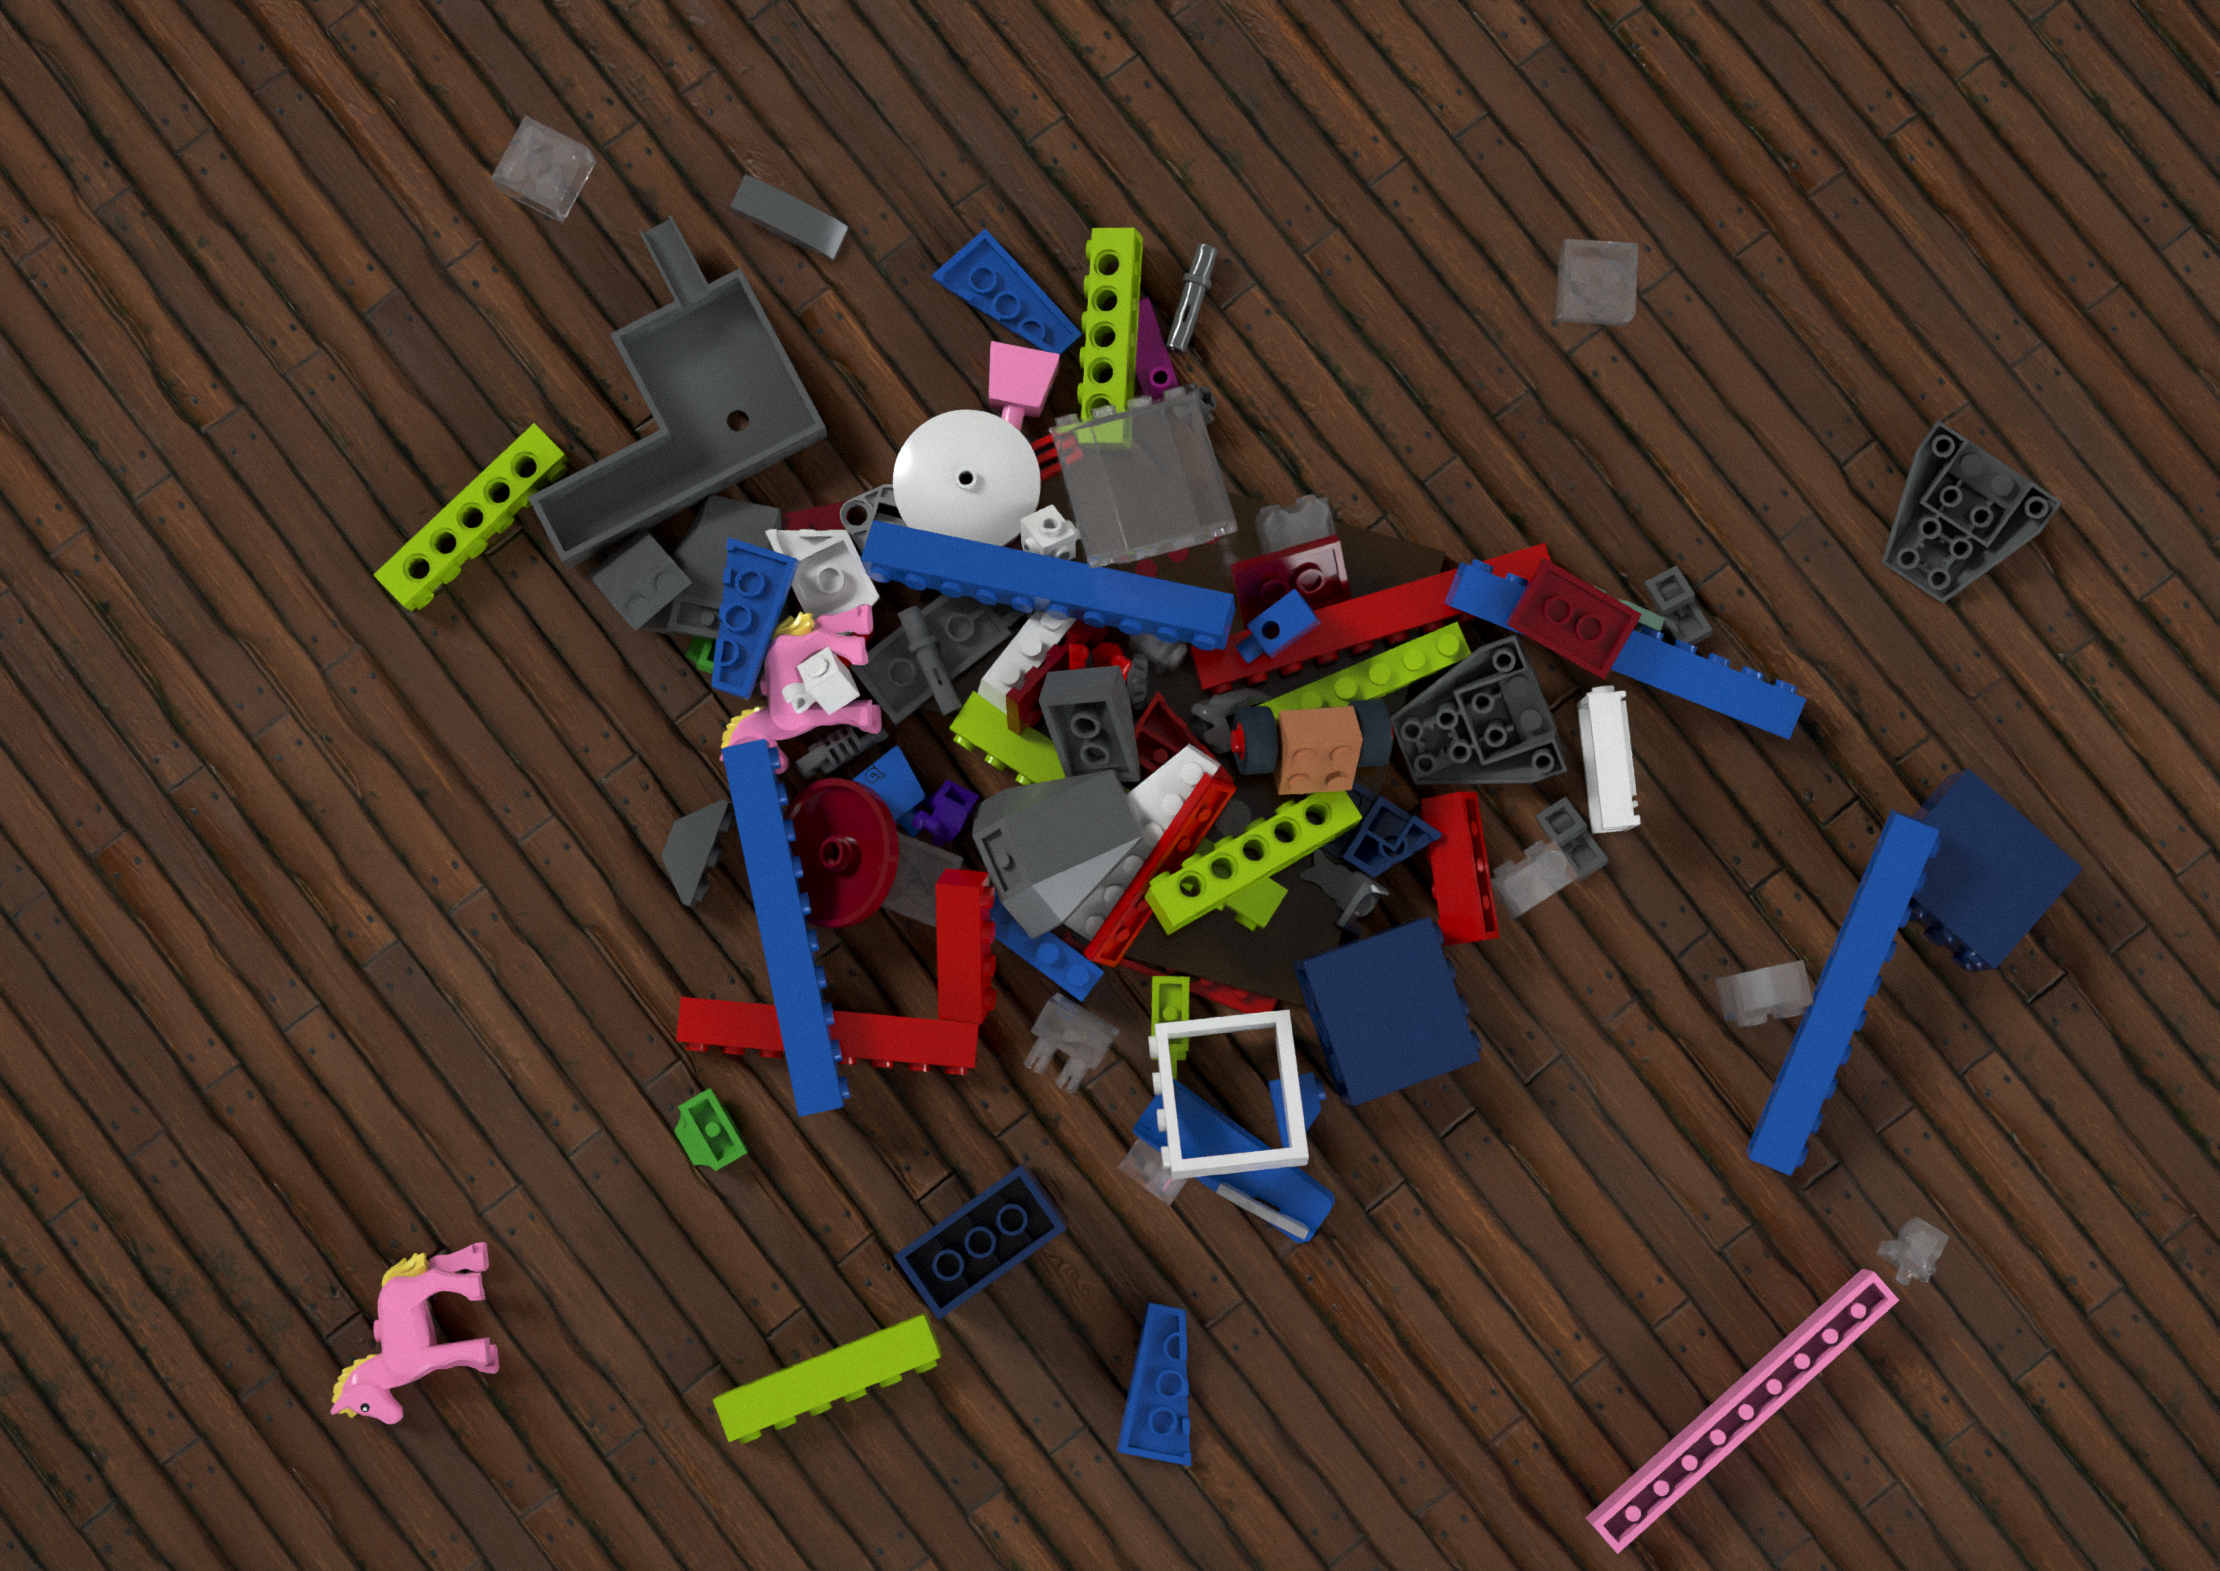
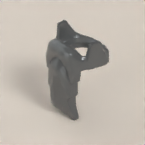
(1215, 712)
(1352, 889)

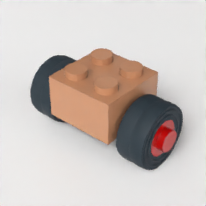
(1312, 746)

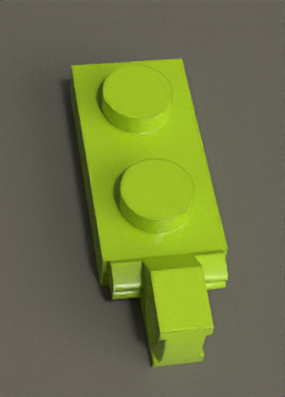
(1171, 1004)

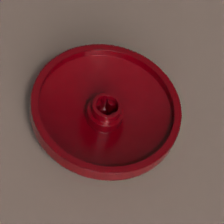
(844, 849)

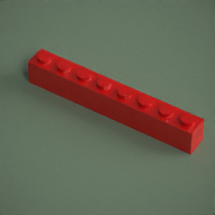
(860, 1035)

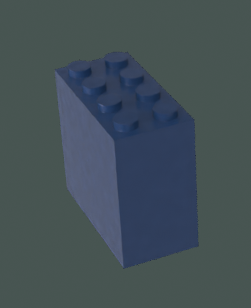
(1988, 875)
(1387, 1011)
(981, 1240)

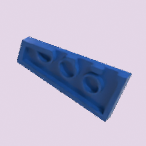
(1004, 292)
(752, 602)
(1157, 1399)

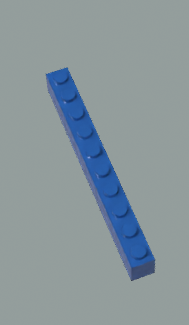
(1049, 585)
(1650, 659)
(784, 927)
(1842, 992)

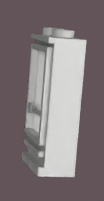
(1607, 760)

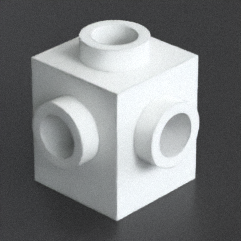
(1049, 534)

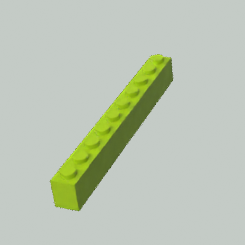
(1037, 761)

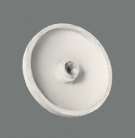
(972, 443)

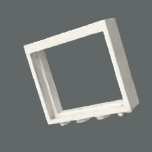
(1167, 1117)

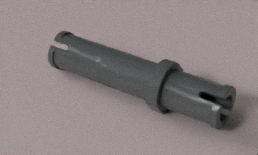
(1196, 285)
(924, 647)

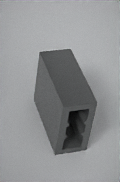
(639, 579)

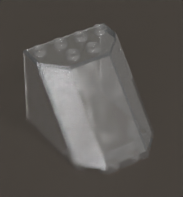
(1141, 478)

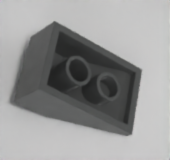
(1091, 721)

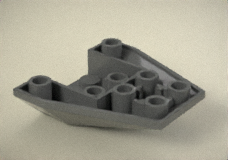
(1961, 514)
(703, 560)
(1481, 723)
(1054, 844)

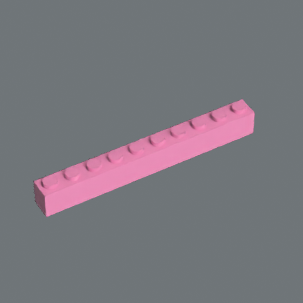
(1741, 1409)

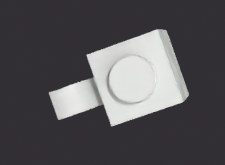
(824, 681)

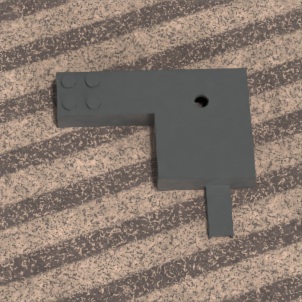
(694, 369)

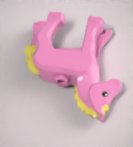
(790, 646)
(410, 1336)

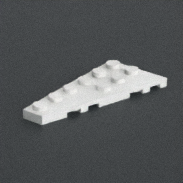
(1155, 806)

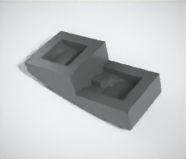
(1676, 603)
(1568, 829)

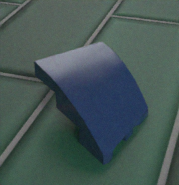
(1381, 836)

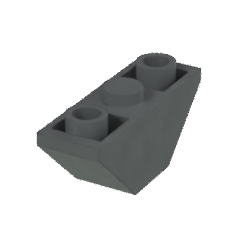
(694, 849)

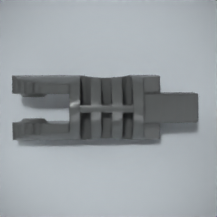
(837, 750)

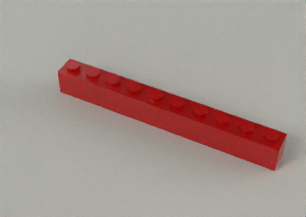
(1354, 626)

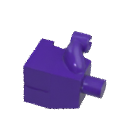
(951, 809)

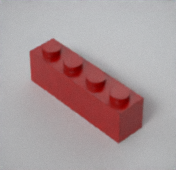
(1460, 869)
(964, 945)

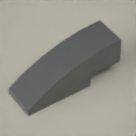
(788, 217)

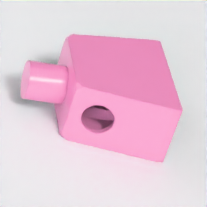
(1020, 381)

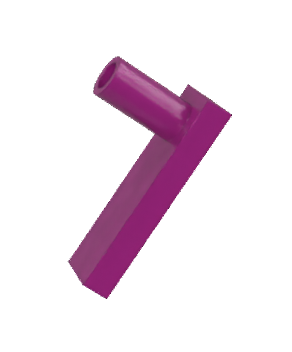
(1152, 359)

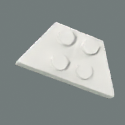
(828, 572)

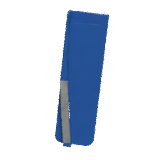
(1211, 1133)

